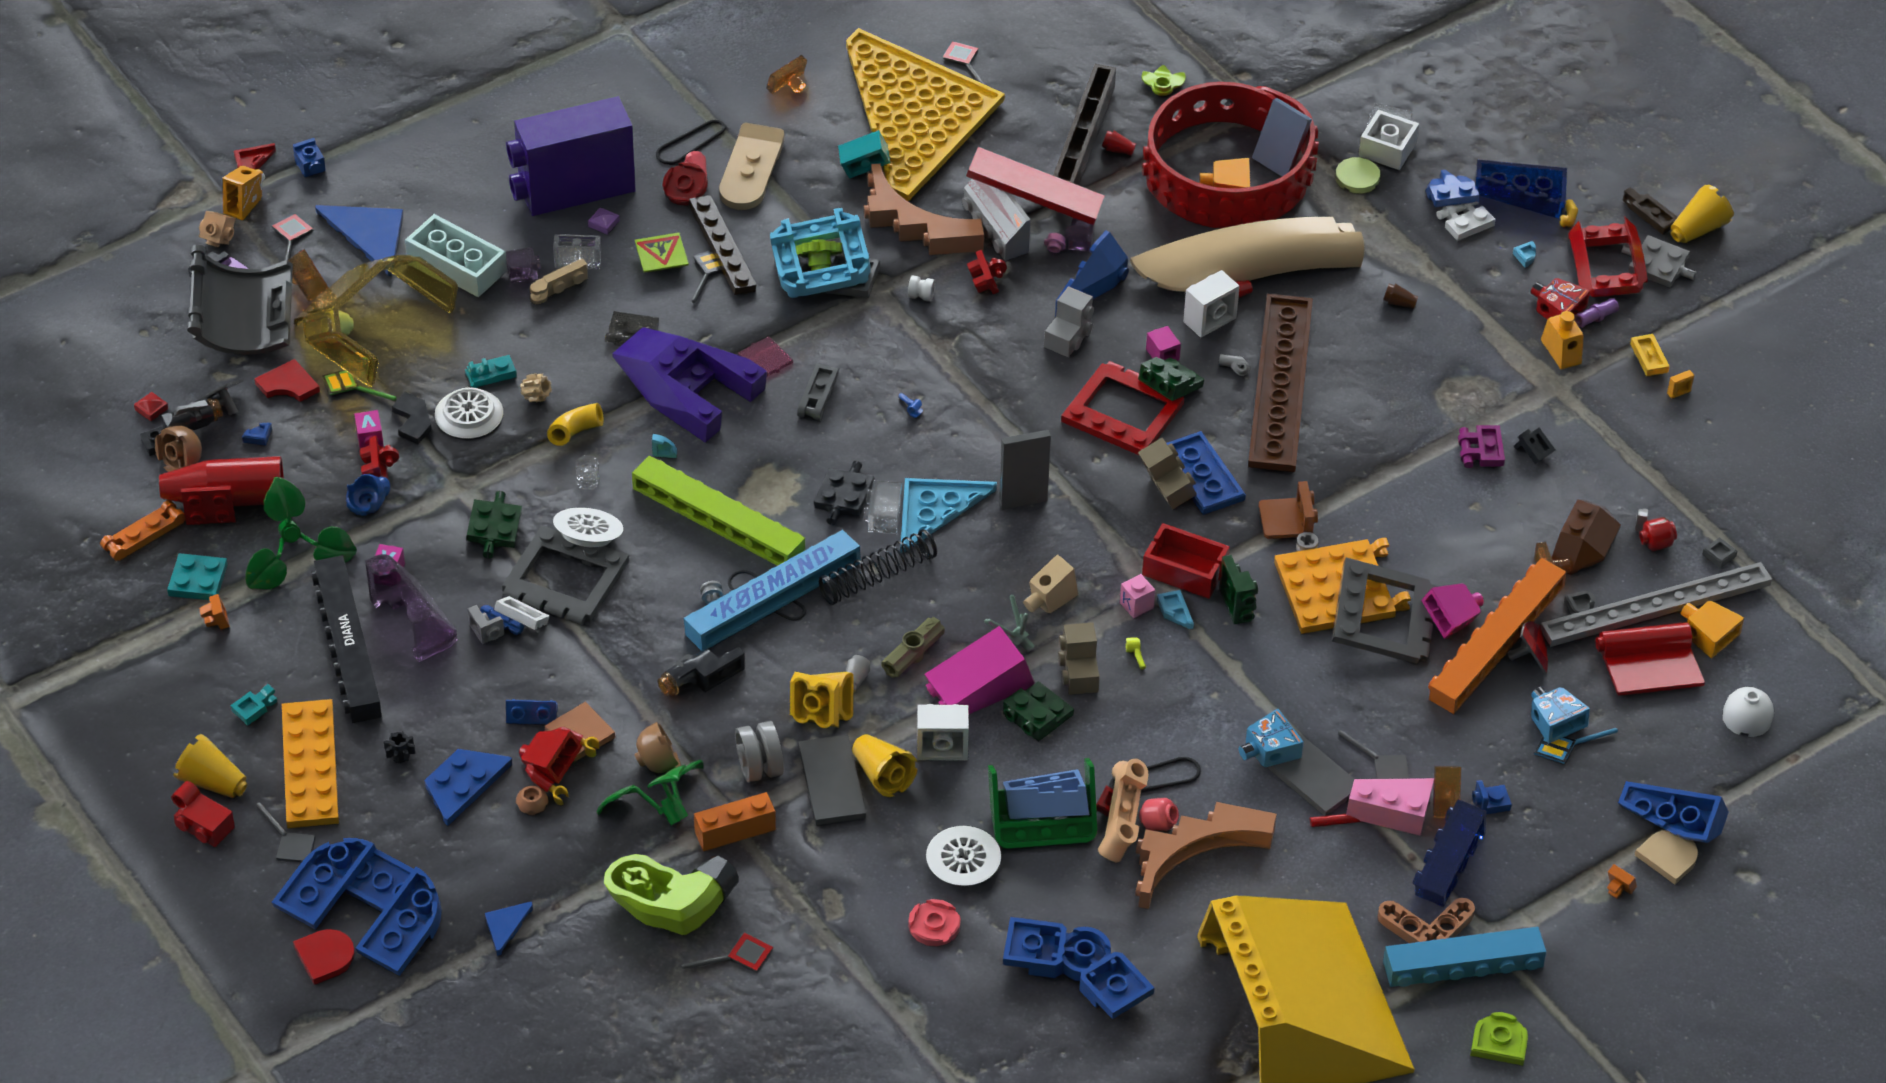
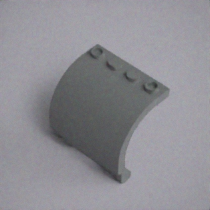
(239, 307)

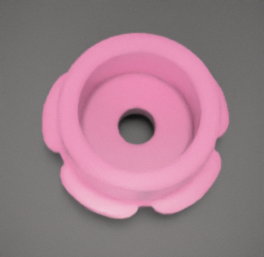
(1055, 242)

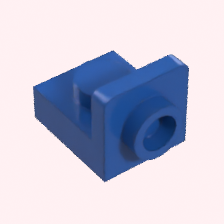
(1491, 799)

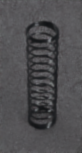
(922, 547)

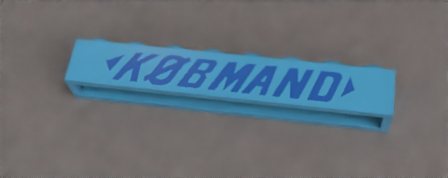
(770, 591)

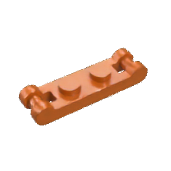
(143, 531)

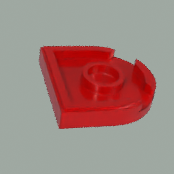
(325, 954)

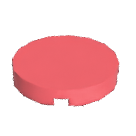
(934, 922)

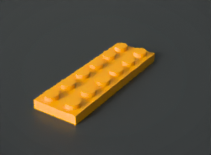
(310, 763)

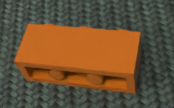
(734, 821)

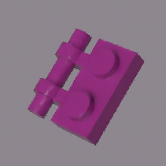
(1489, 445)

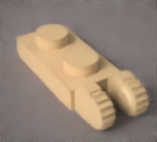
(558, 281)

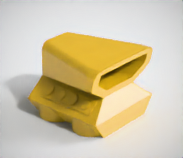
(822, 698)

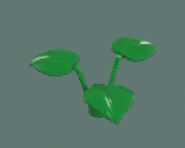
(281, 504)
(672, 805)

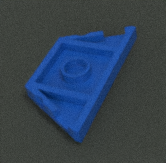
(463, 780)

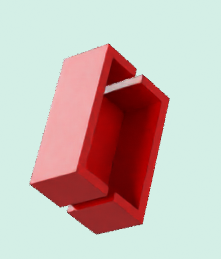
(1184, 560)

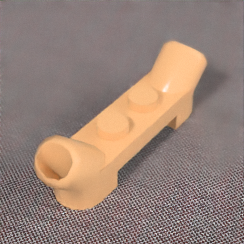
(1121, 828)

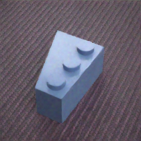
(1046, 796)

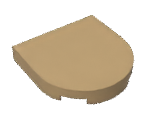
(1668, 855)

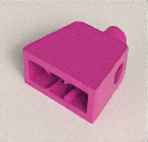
(1452, 607)

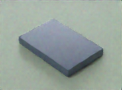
(1281, 137)

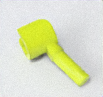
(1133, 645)

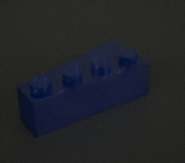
(1523, 185)
(1450, 854)

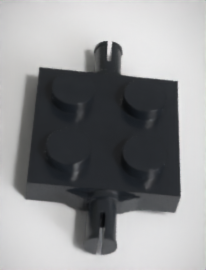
(843, 492)

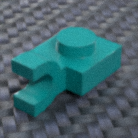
(253, 706)

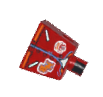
(1560, 297)

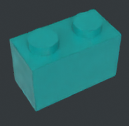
(860, 153)

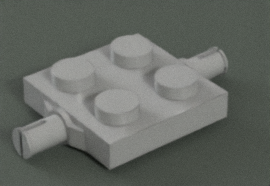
(1663, 261)

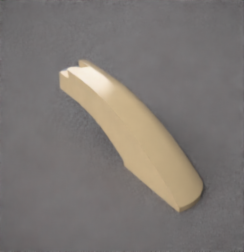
(1253, 251)

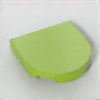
(1500, 1039)

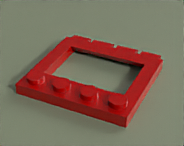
(1111, 429)

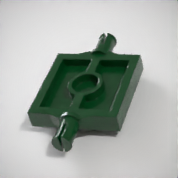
(494, 523)

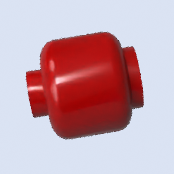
(1658, 533)

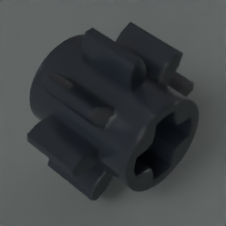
(399, 747)

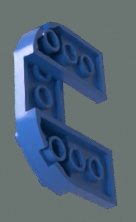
(355, 866)

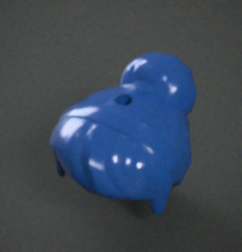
(367, 488)

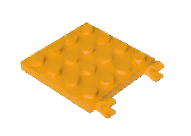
(1314, 579)

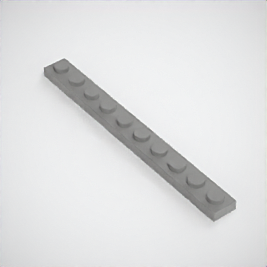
(1655, 604)

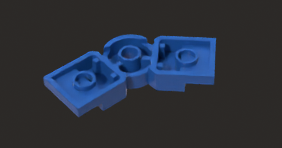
(1081, 955)

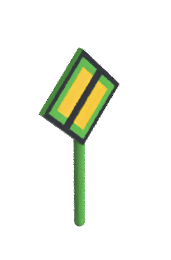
(343, 381)

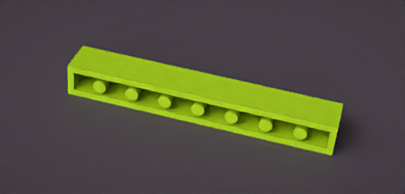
(716, 511)

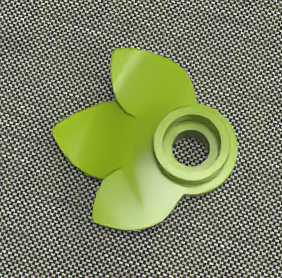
(1162, 80)

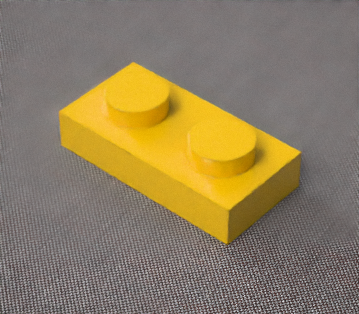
(1649, 355)

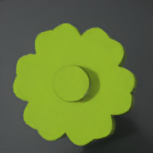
(819, 252)

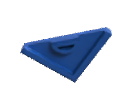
(505, 923)

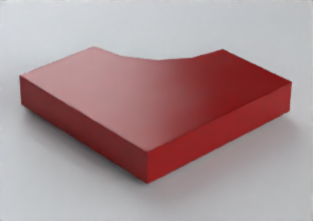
(287, 380)

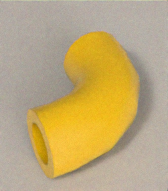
(574, 422)

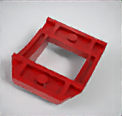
(1608, 235)

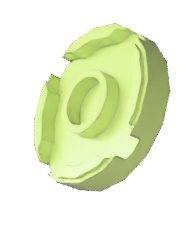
(1357, 175)

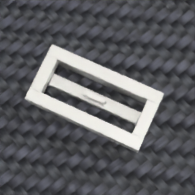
(521, 612)

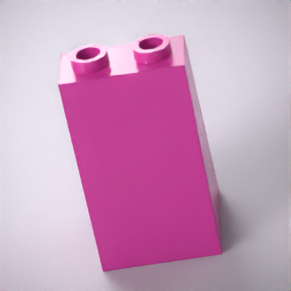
(980, 673)

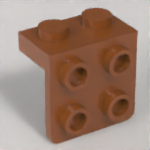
(1289, 516)

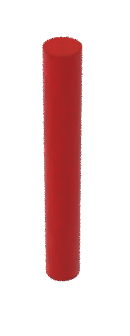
(1332, 820)

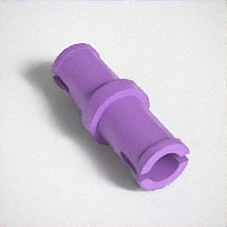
(1596, 312)

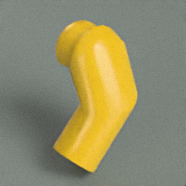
(1572, 211)

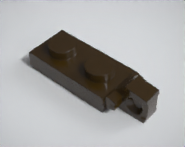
(1649, 210)

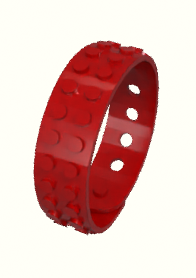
(1216, 205)

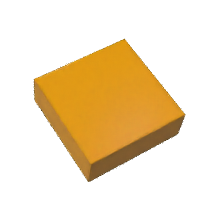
(1680, 384)

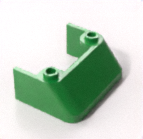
(1042, 830)

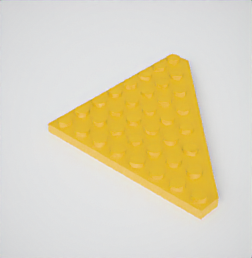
(916, 107)

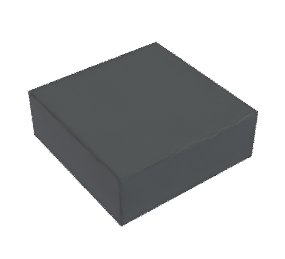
(1719, 552)

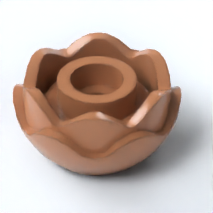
(530, 806)

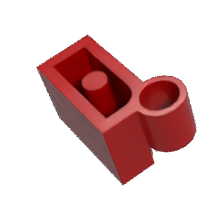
(201, 815)

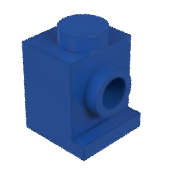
(308, 157)

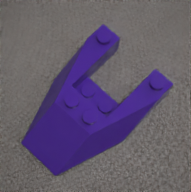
(675, 368)

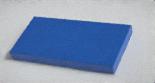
(1214, 482)

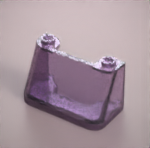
(396, 586)

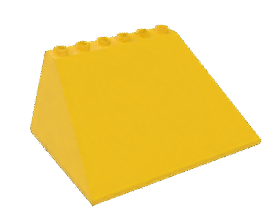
(1308, 990)

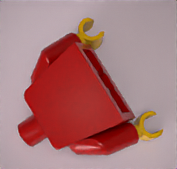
(551, 756)

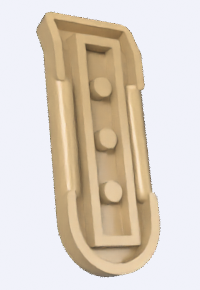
(750, 166)

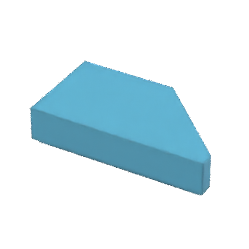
(1175, 608)

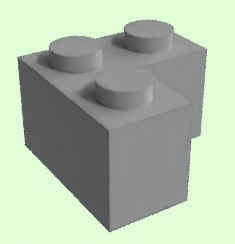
(1071, 322)

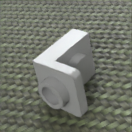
(483, 627)

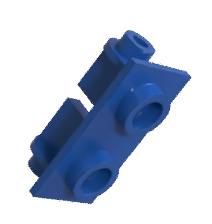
(531, 711)

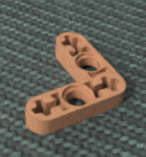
(1425, 931)

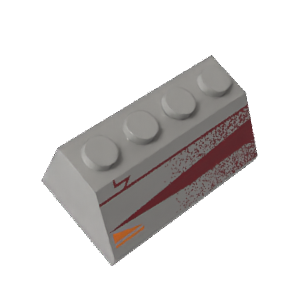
(1001, 218)

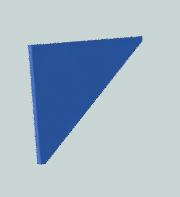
(367, 229)

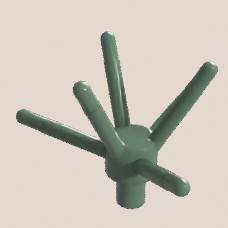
(1018, 635)

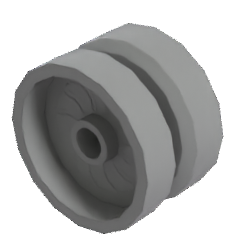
(759, 751)

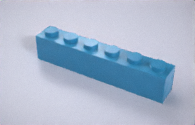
(1464, 956)

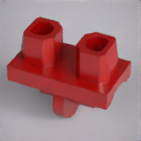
(995, 268)
(379, 457)

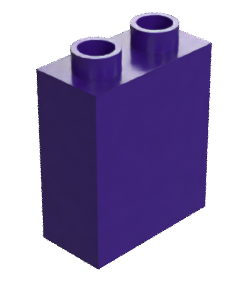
(572, 156)

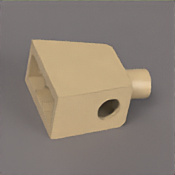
(1052, 586)

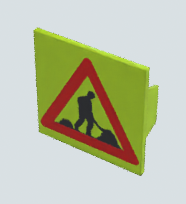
(661, 252)

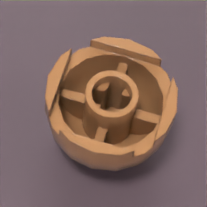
(178, 447)
(656, 750)

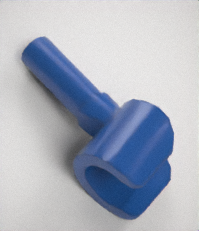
(913, 406)

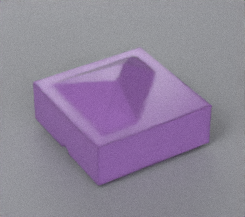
(603, 220)

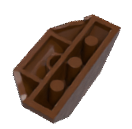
(1586, 535)

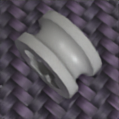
(1306, 537)
(711, 591)

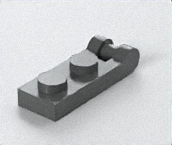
(818, 391)

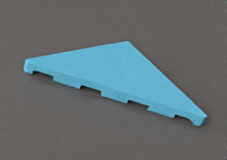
(936, 502)

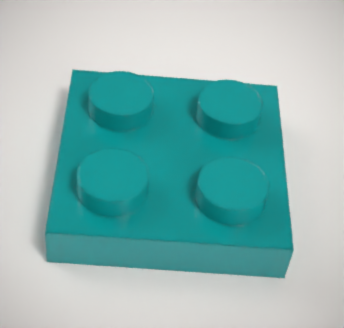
(197, 576)

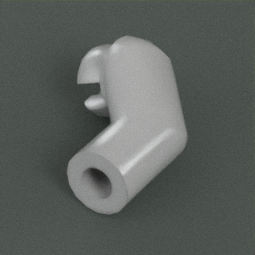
(1237, 363)

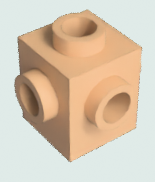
(216, 228)

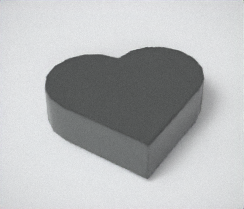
(1579, 601)

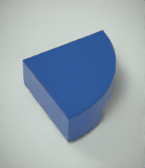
(258, 435)

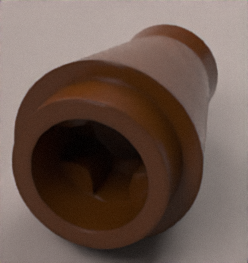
(1399, 296)

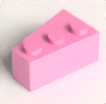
(1391, 802)

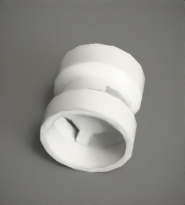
(921, 288)

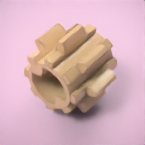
(535, 387)

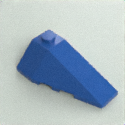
(1102, 270)
(1678, 811)

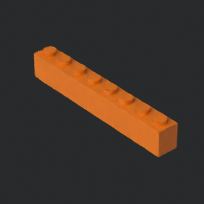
(1496, 635)

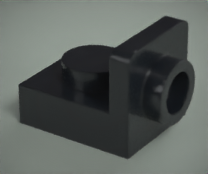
(1535, 444)

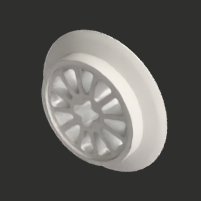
(483, 415)
(587, 526)
(982, 857)

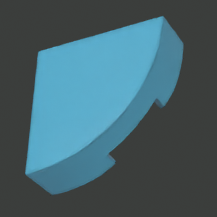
(1525, 253)
(663, 447)

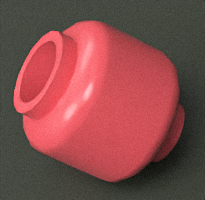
(1158, 814)

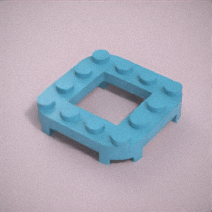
(853, 244)

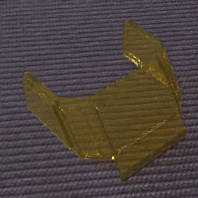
(322, 316)

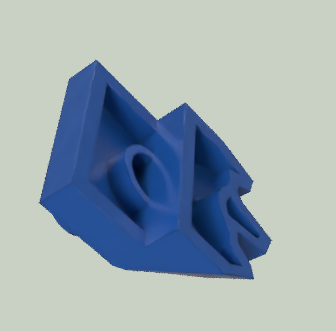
(1451, 190)

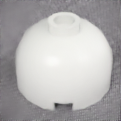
(1748, 711)

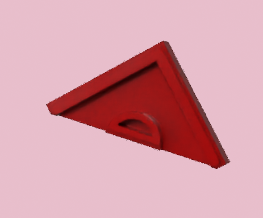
(254, 156)

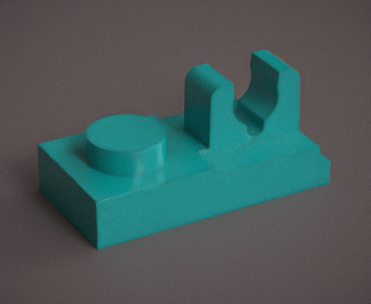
(490, 371)

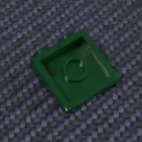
(1169, 378)
(1237, 591)
(1036, 710)

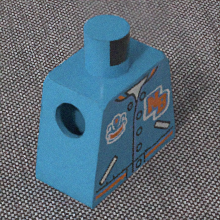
(1558, 713)
(1272, 741)

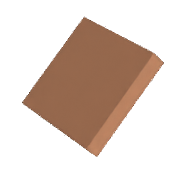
(585, 722)

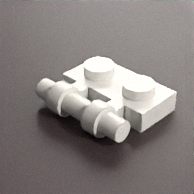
(1469, 222)

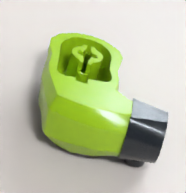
(667, 898)

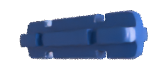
(513, 626)

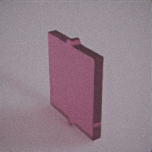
(767, 355)

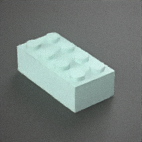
(458, 254)

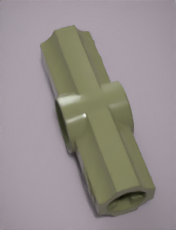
(913, 647)

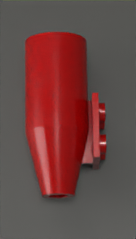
(217, 486)

